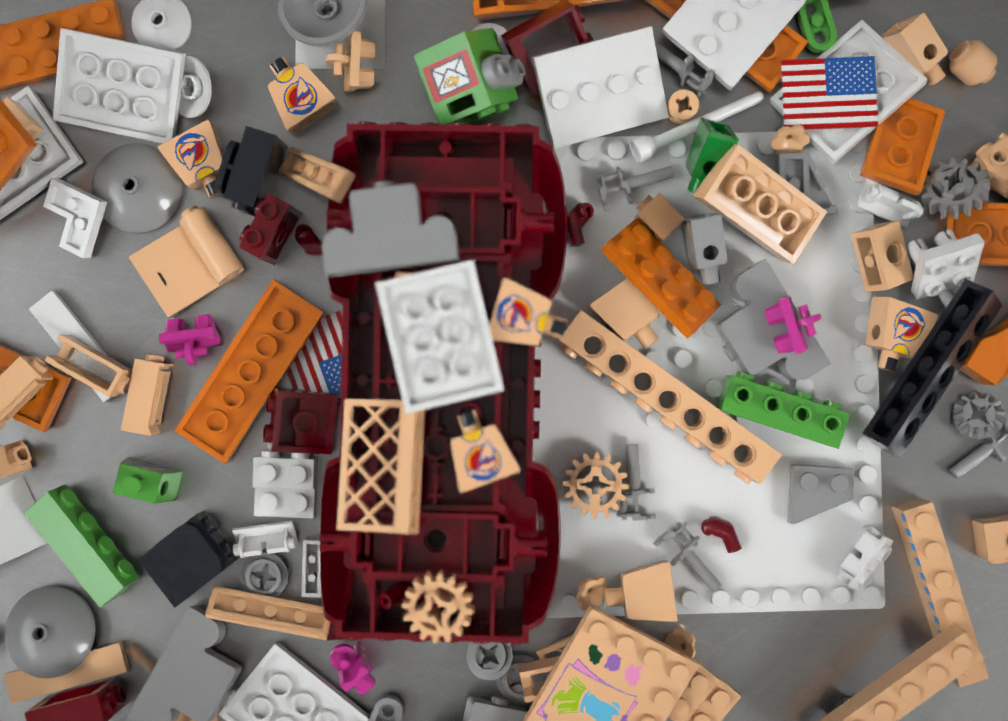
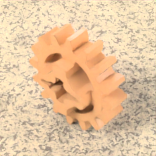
(596, 471)
(450, 600)

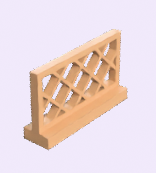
(407, 475)

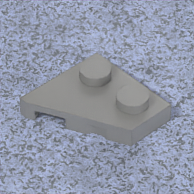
(817, 490)

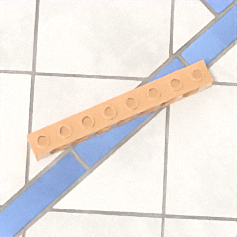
(760, 455)

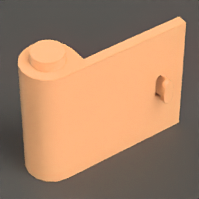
(190, 260)

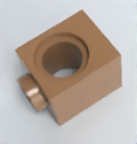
(658, 216)

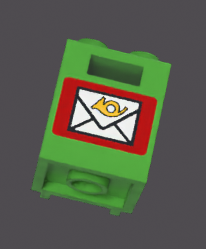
(454, 71)

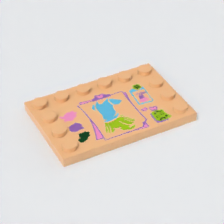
(612, 675)

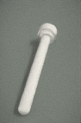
(644, 148)

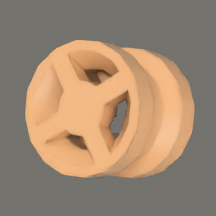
(678, 112)

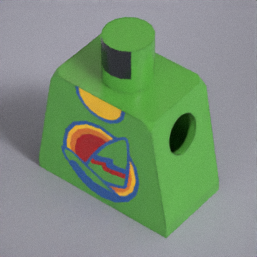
(144, 481)

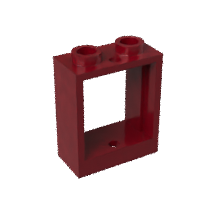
(513, 43)
(84, 703)

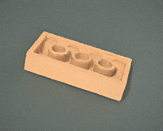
(760, 204)

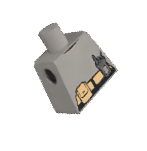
(699, 233)

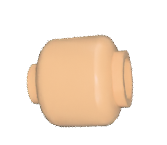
(973, 62)

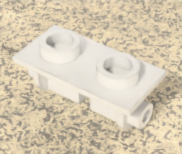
(888, 203)
(273, 537)
(873, 551)

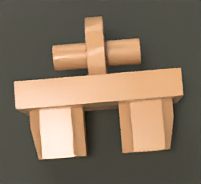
(355, 49)
(14, 459)

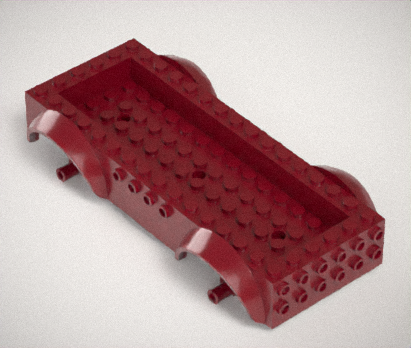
(471, 179)

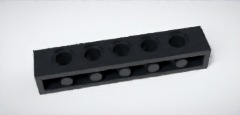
(933, 368)

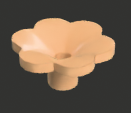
(790, 139)
(591, 592)
(682, 641)

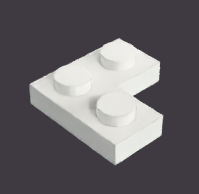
(82, 212)

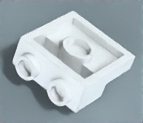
(285, 485)

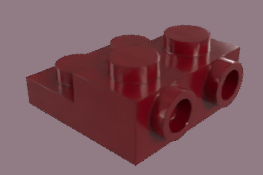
(270, 229)
(300, 421)

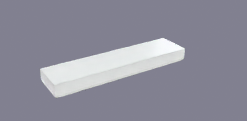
(59, 319)

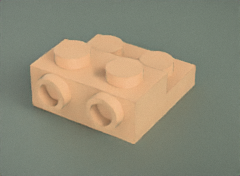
(705, 698)

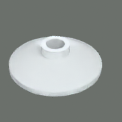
(171, 32)
(195, 88)

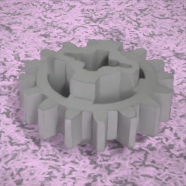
(955, 188)

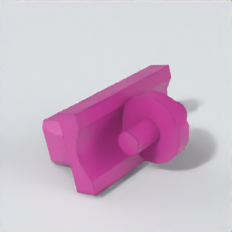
(795, 338)
(190, 342)
(352, 667)

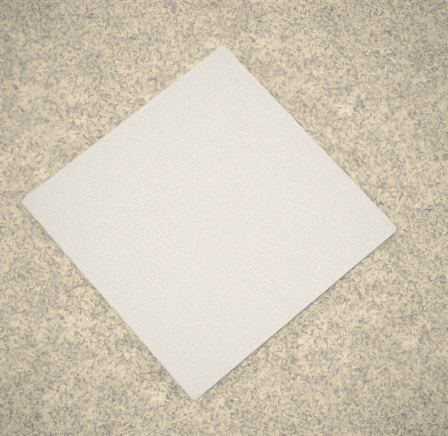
(580, 413)

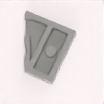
(801, 173)

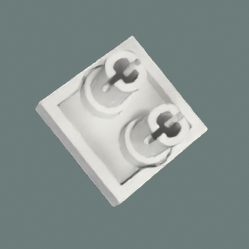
(944, 265)

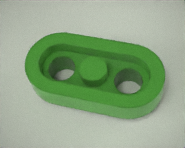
(817, 23)

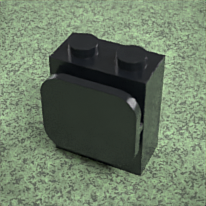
(250, 169)
(188, 558)

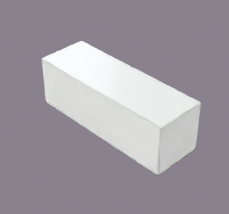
(311, 568)

